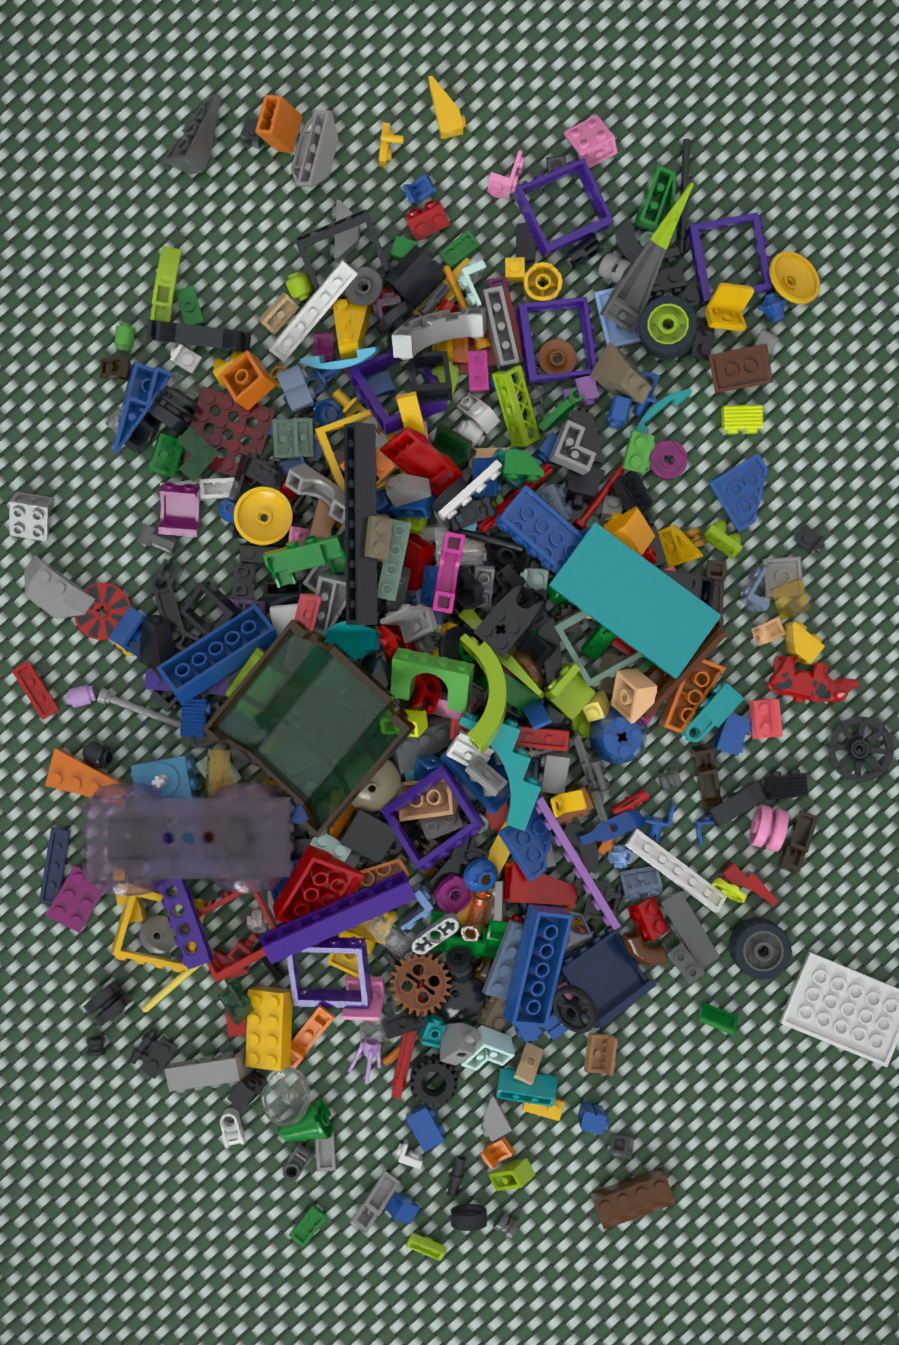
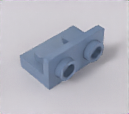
(641, 883)

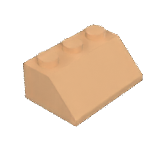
(433, 803)

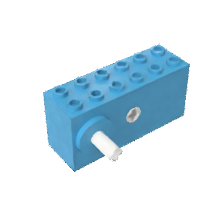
(173, 778)

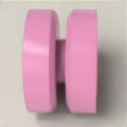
(768, 828)

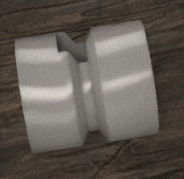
(613, 267)

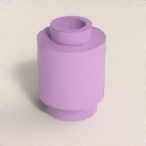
(81, 696)

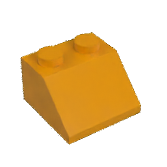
(631, 530)

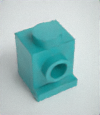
(432, 1031)

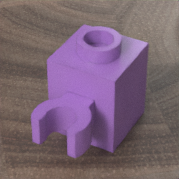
(586, 387)

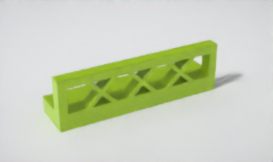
(513, 409)

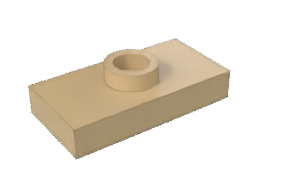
(528, 1063)

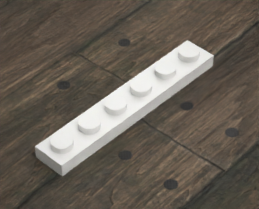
(313, 311)
(676, 870)

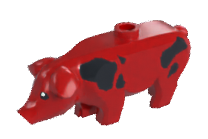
(807, 685)

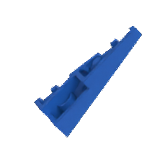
(140, 393)

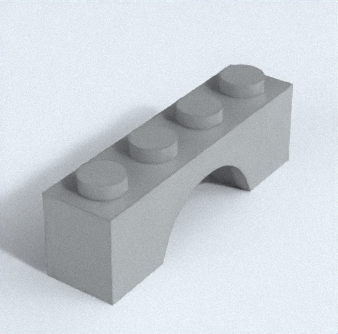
(307, 481)

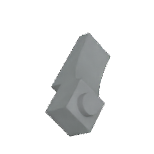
(374, 1202)

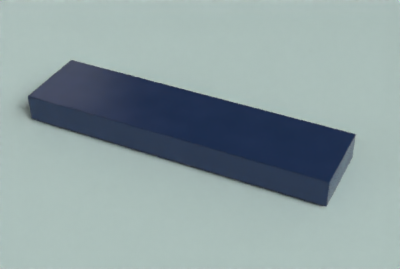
(54, 864)

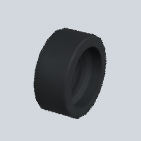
(468, 1217)

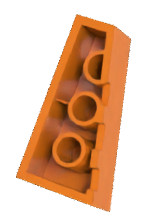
(75, 776)

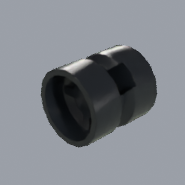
(459, 963)

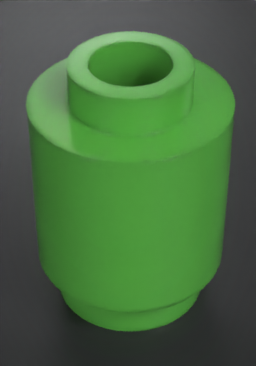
(124, 337)

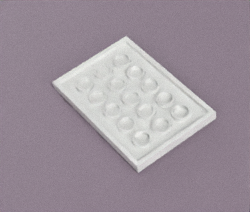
(844, 1009)

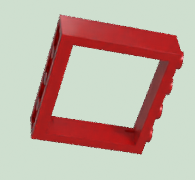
(214, 966)

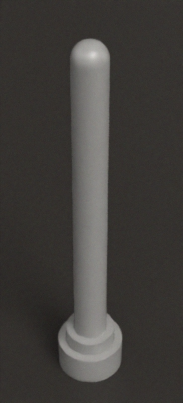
(106, 696)

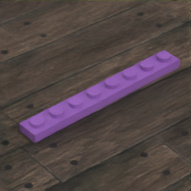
(579, 870)

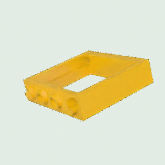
(328, 453)
(141, 958)

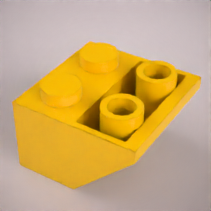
(801, 643)

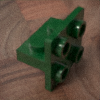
(453, 445)

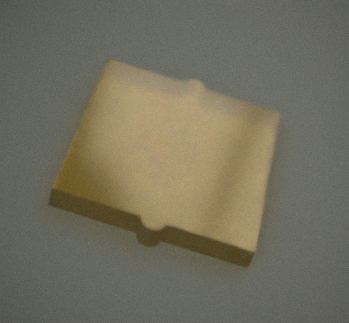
(790, 598)

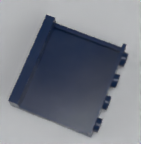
(606, 975)

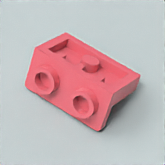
(765, 718)

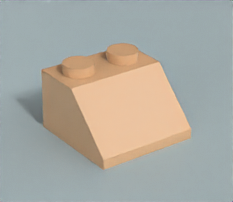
(633, 693)

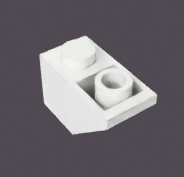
(478, 412)

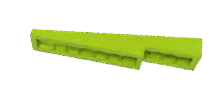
(473, 620)

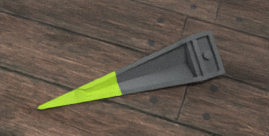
(635, 286)

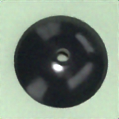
(466, 1004)

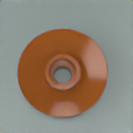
(560, 350)

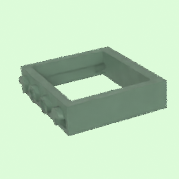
(610, 671)

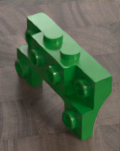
(303, 555)
(486, 944)

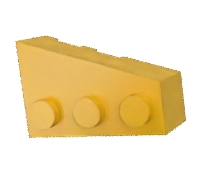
(351, 326)

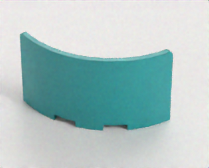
(354, 639)

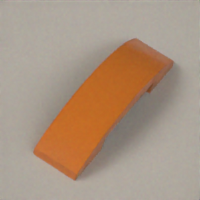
(309, 1034)

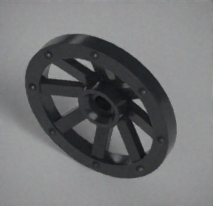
(865, 749)

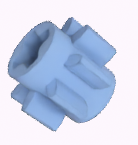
(620, 856)

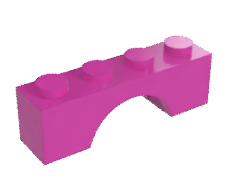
(447, 572)

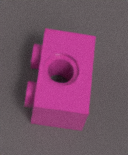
(478, 372)

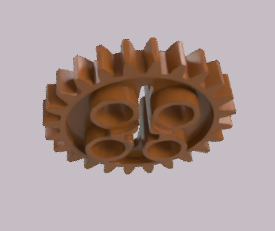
(430, 969)

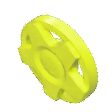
(729, 890)

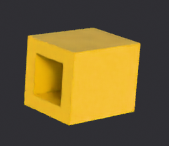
(515, 269)

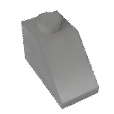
(407, 489)
(494, 1119)

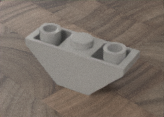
(345, 241)

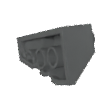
(196, 144)

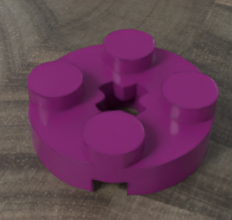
(664, 470)
(446, 887)

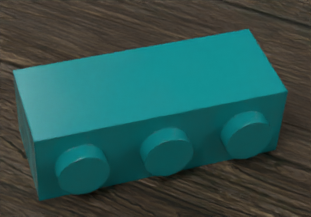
(540, 1092)

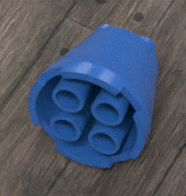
(605, 741)

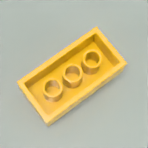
(269, 1028)

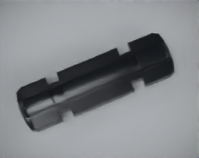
(277, 972)

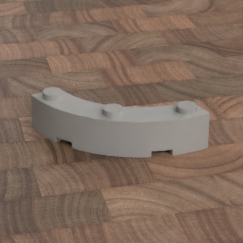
(438, 327)

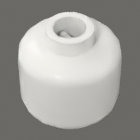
(471, 431)

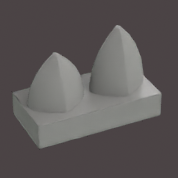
(482, 773)

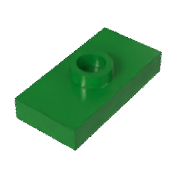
(459, 249)
(189, 306)
(718, 1018)
(308, 1225)

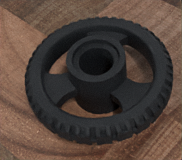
(504, 556)
(574, 1009)

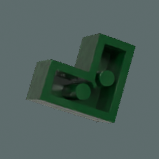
(201, 454)

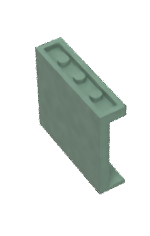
(392, 568)

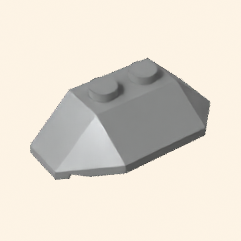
(315, 149)
(54, 590)

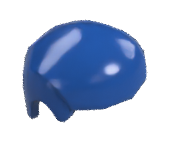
(327, 412)

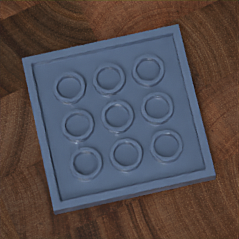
(501, 971)

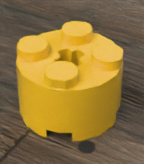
(549, 275)

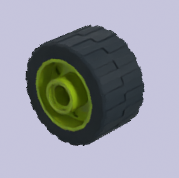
(670, 312)

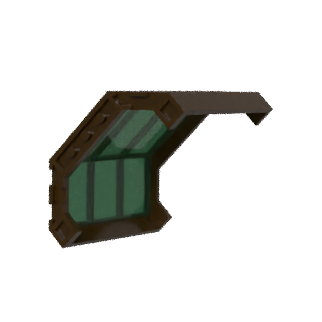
(312, 723)

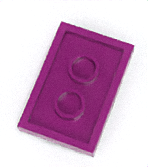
(74, 901)

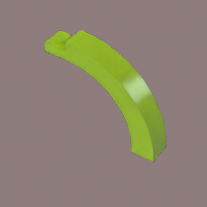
(492, 719)

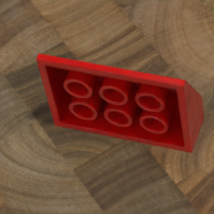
(314, 884)

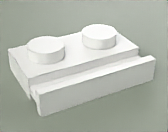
(465, 752)

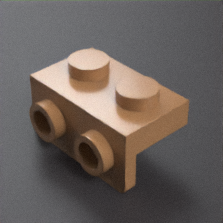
(601, 1053)

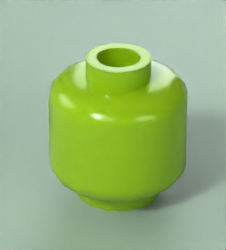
(299, 285)

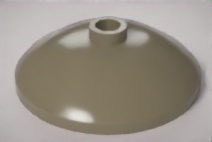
(387, 789)

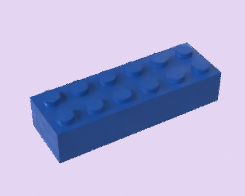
(217, 654)
(537, 965)

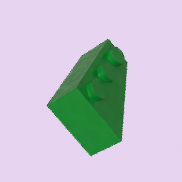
(517, 693)

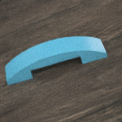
(362, 356)

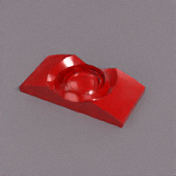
(419, 458)

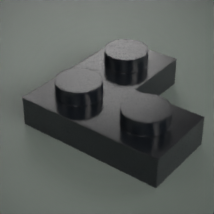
(466, 852)

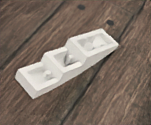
(211, 488)

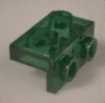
(236, 1001)

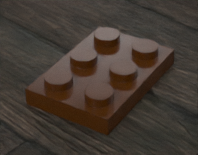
(741, 368)

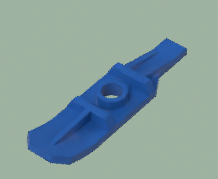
(621, 823)

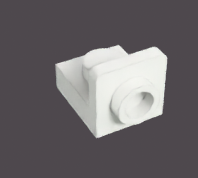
(185, 358)
(409, 1158)

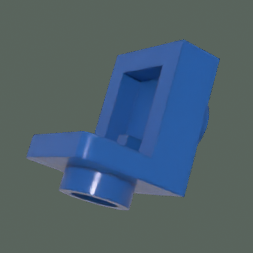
(419, 189)

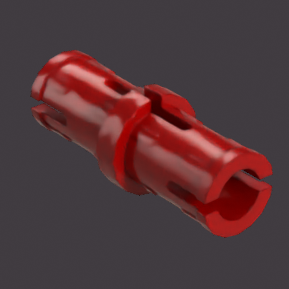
(641, 796)

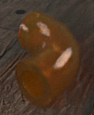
(529, 666)
(476, 916)

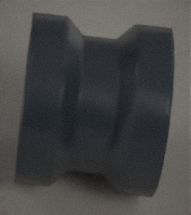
(96, 1046)

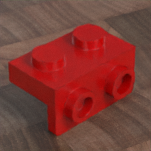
(426, 220)
(648, 919)

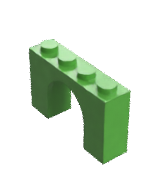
(454, 673)

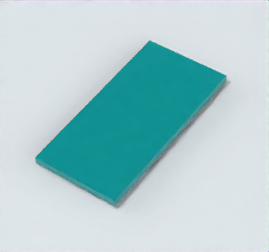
(635, 600)

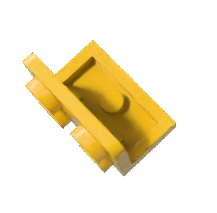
(727, 305)

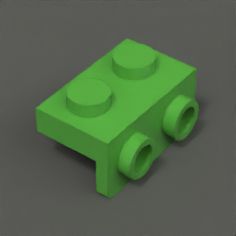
(638, 452)

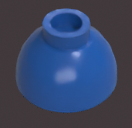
(226, 510)

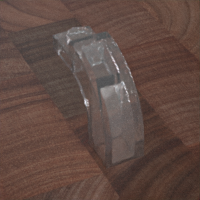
(390, 936)

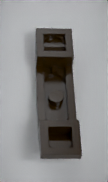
(717, 570)

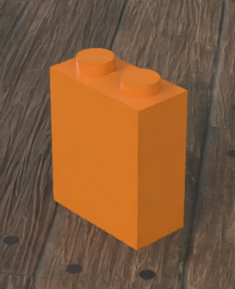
(278, 123)

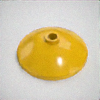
(794, 277)
(262, 502)

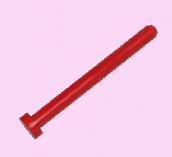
(581, 523)

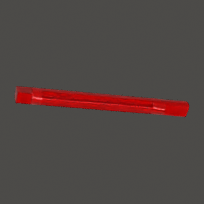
(407, 1046)

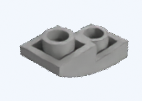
(485, 575)

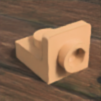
(768, 631)

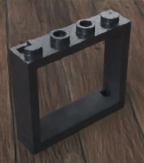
(336, 228)

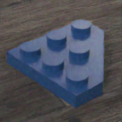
(741, 491)
(529, 846)

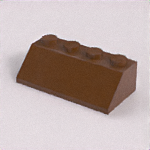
(633, 1198)

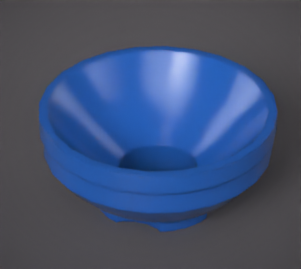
(476, 870)

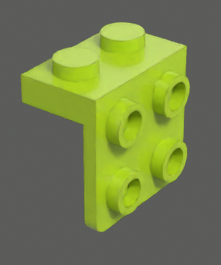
(569, 692)

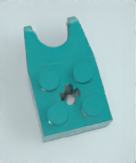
(712, 711)

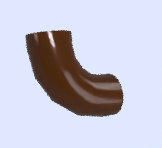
(641, 951)

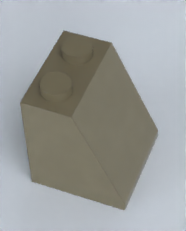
(620, 375)

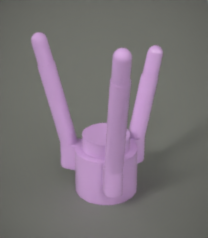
(370, 1047)

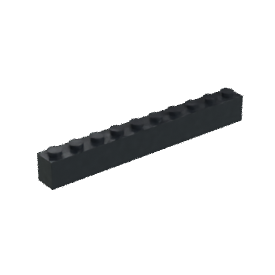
(359, 505)

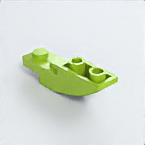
(165, 284)

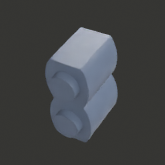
(295, 388)

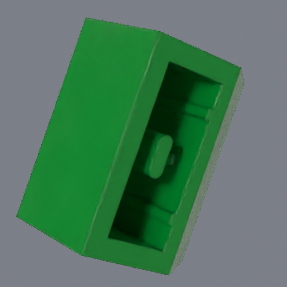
(520, 465)

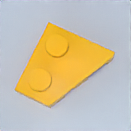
(677, 546)

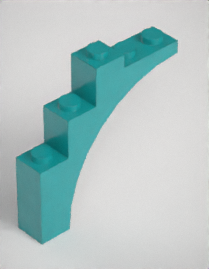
(523, 790)

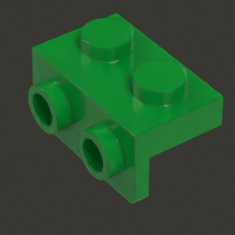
(166, 456)

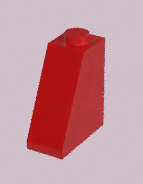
(417, 555)

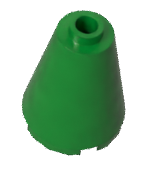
(312, 1126)

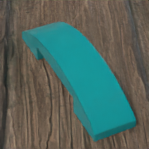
(675, 398)

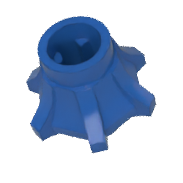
(773, 306)

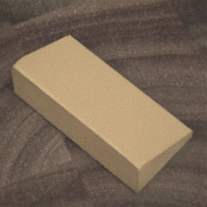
(278, 313)

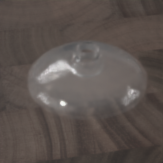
(278, 1100)

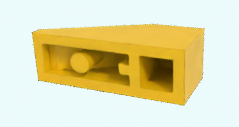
(447, 113)

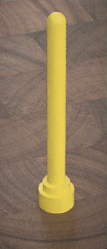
(167, 989)

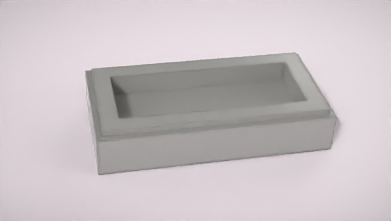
(325, 1154)

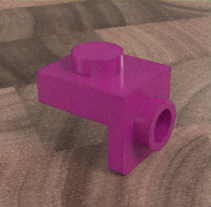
(324, 345)

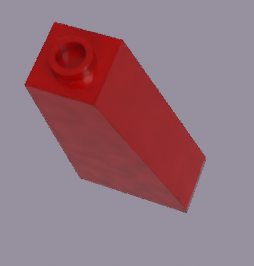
(539, 891)

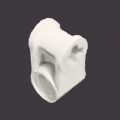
(232, 1131)

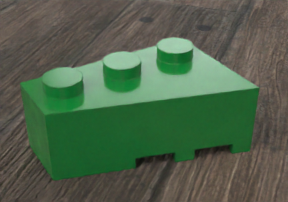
(657, 199)

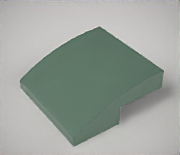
(292, 438)

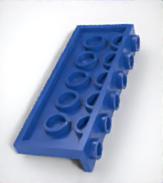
(539, 529)

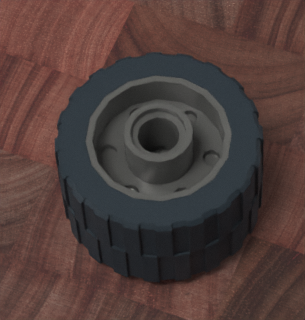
(769, 960)

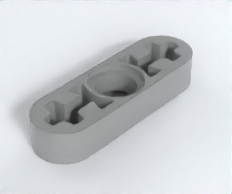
(431, 941)

